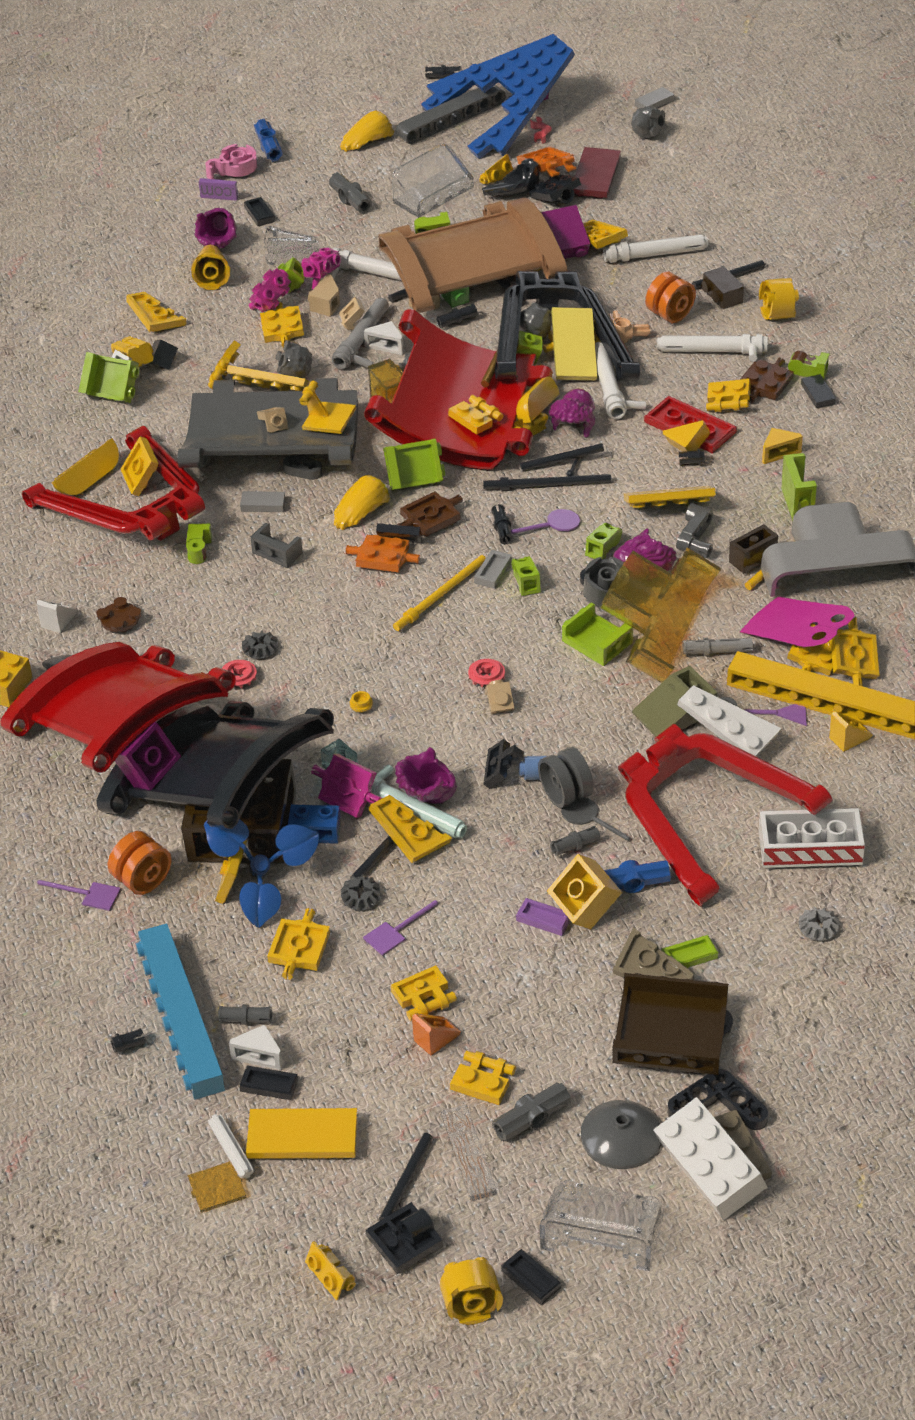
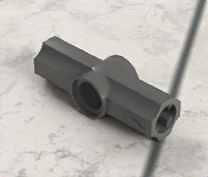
(350, 192)
(531, 1111)

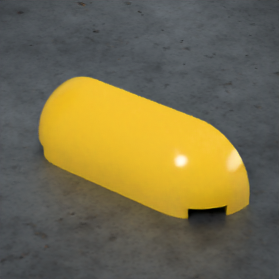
(536, 399)
(88, 469)

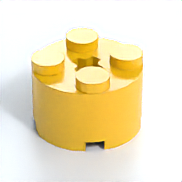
(778, 298)
(470, 1290)

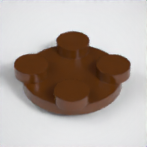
(119, 615)

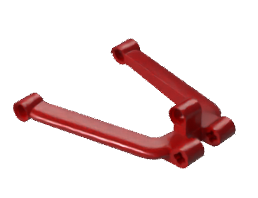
(153, 520)
(669, 754)

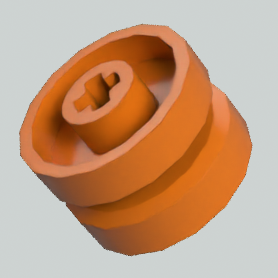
(670, 297)
(139, 862)

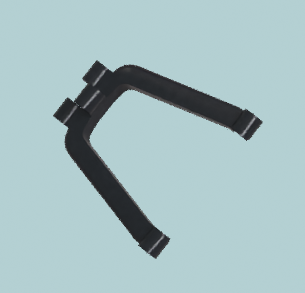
(547, 295)

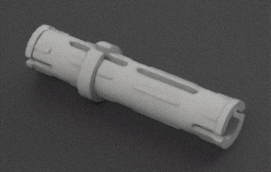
(717, 646)

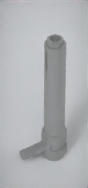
(348, 349)

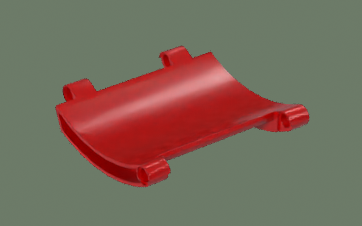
(443, 374)
(110, 697)

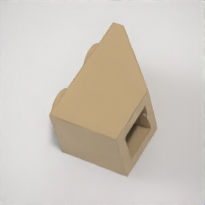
(324, 297)

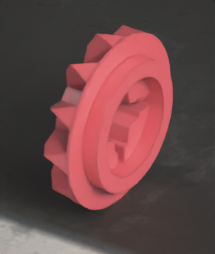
(486, 666)
(242, 667)

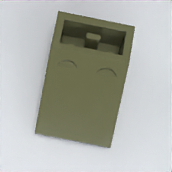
(660, 707)

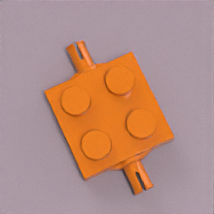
(382, 553)

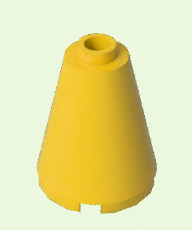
(210, 268)

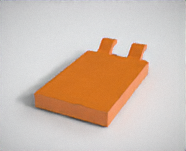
(549, 159)

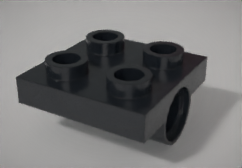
(552, 189)
(405, 1237)

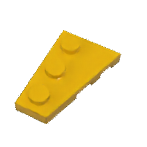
(152, 313)
(409, 832)

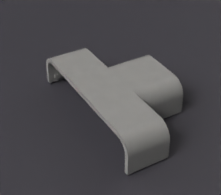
(833, 539)

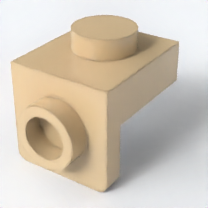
(499, 696)

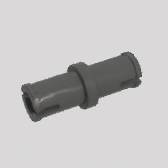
(575, 840)
(245, 1014)

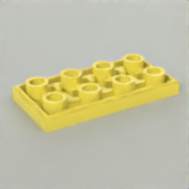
(574, 343)

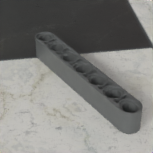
(449, 114)

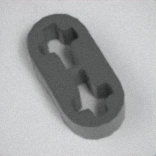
(302, 467)

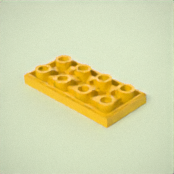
(267, 379)
(677, 495)
(302, 1133)

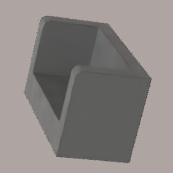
(274, 549)

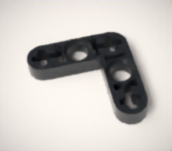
(723, 1093)

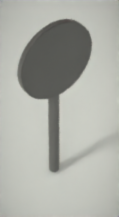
(584, 812)

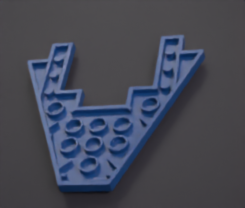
(524, 72)

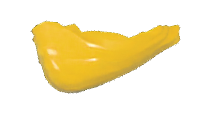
(368, 128)
(360, 500)

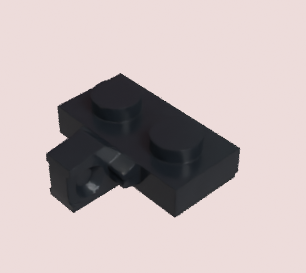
(499, 759)

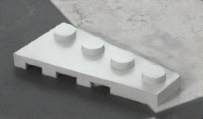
(729, 721)

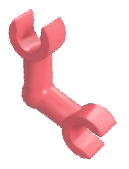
(545, 129)

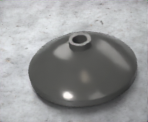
(620, 1144)

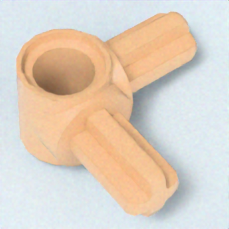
(626, 329)

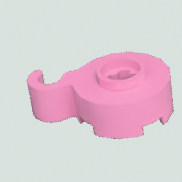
(233, 162)

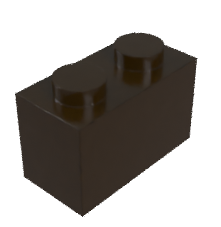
(723, 287)
(748, 549)

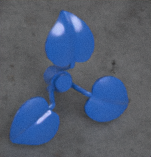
(262, 900)

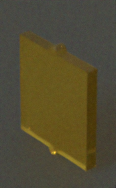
(216, 1187)

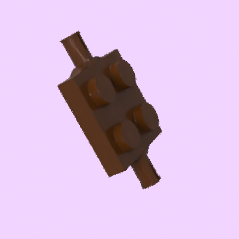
(767, 379)
(431, 513)

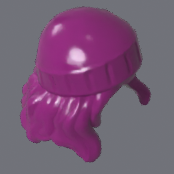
(215, 228)
(574, 408)
(649, 548)
(425, 778)

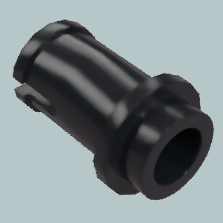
(693, 457)
(126, 1040)

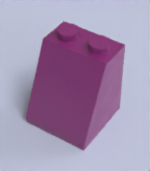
(568, 231)

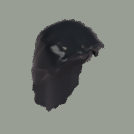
(517, 181)

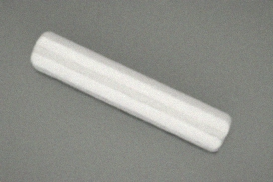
(231, 1146)

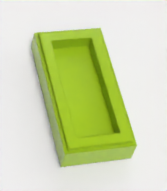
(693, 951)

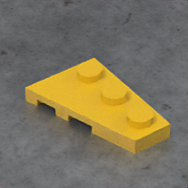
(603, 234)

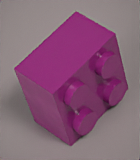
(147, 758)

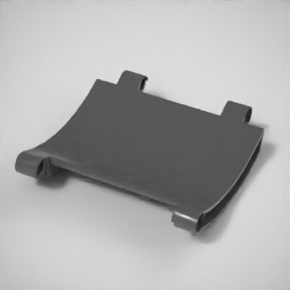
(229, 425)

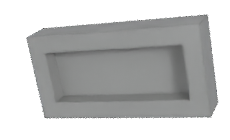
(655, 98)
(262, 501)
(493, 569)

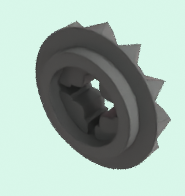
(261, 650)
(368, 898)

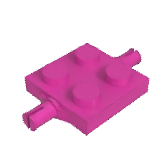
(346, 785)

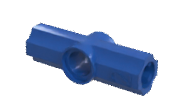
(268, 140)
(634, 876)

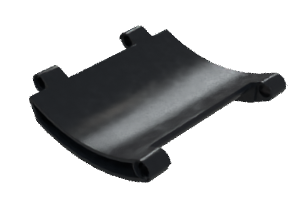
(219, 759)

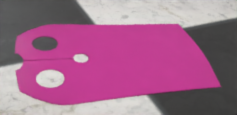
(791, 619)

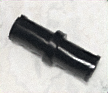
(441, 72)
(456, 316)
(502, 524)

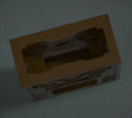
(263, 815)

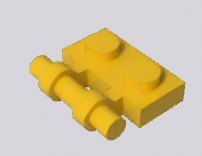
(221, 368)
(728, 395)
(471, 417)
(420, 987)
(481, 1084)

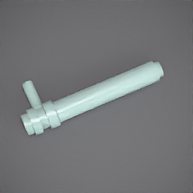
(441, 820)

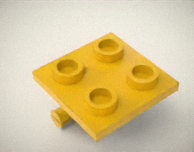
(324, 415)

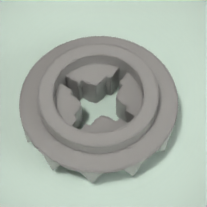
(813, 930)

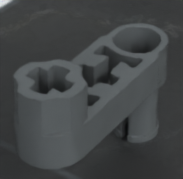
(699, 520)

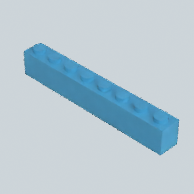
(180, 1011)

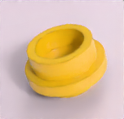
(361, 701)

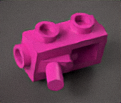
(320, 264)
(266, 293)

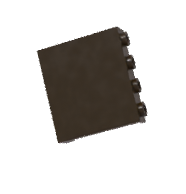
(671, 1024)

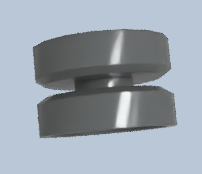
(565, 777)

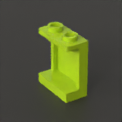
(108, 377)
(414, 464)
(795, 490)
(595, 635)

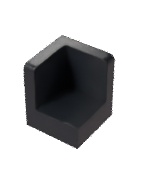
(163, 353)

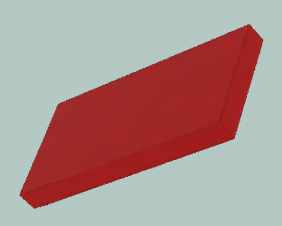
(675, 413)

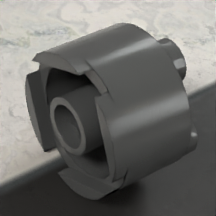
(598, 578)

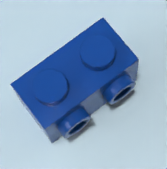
(319, 818)

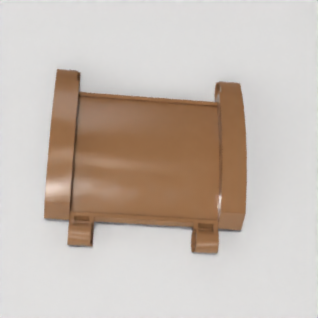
(472, 251)

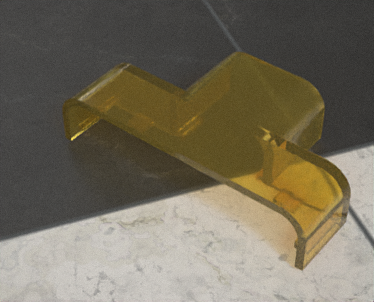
(658, 606)

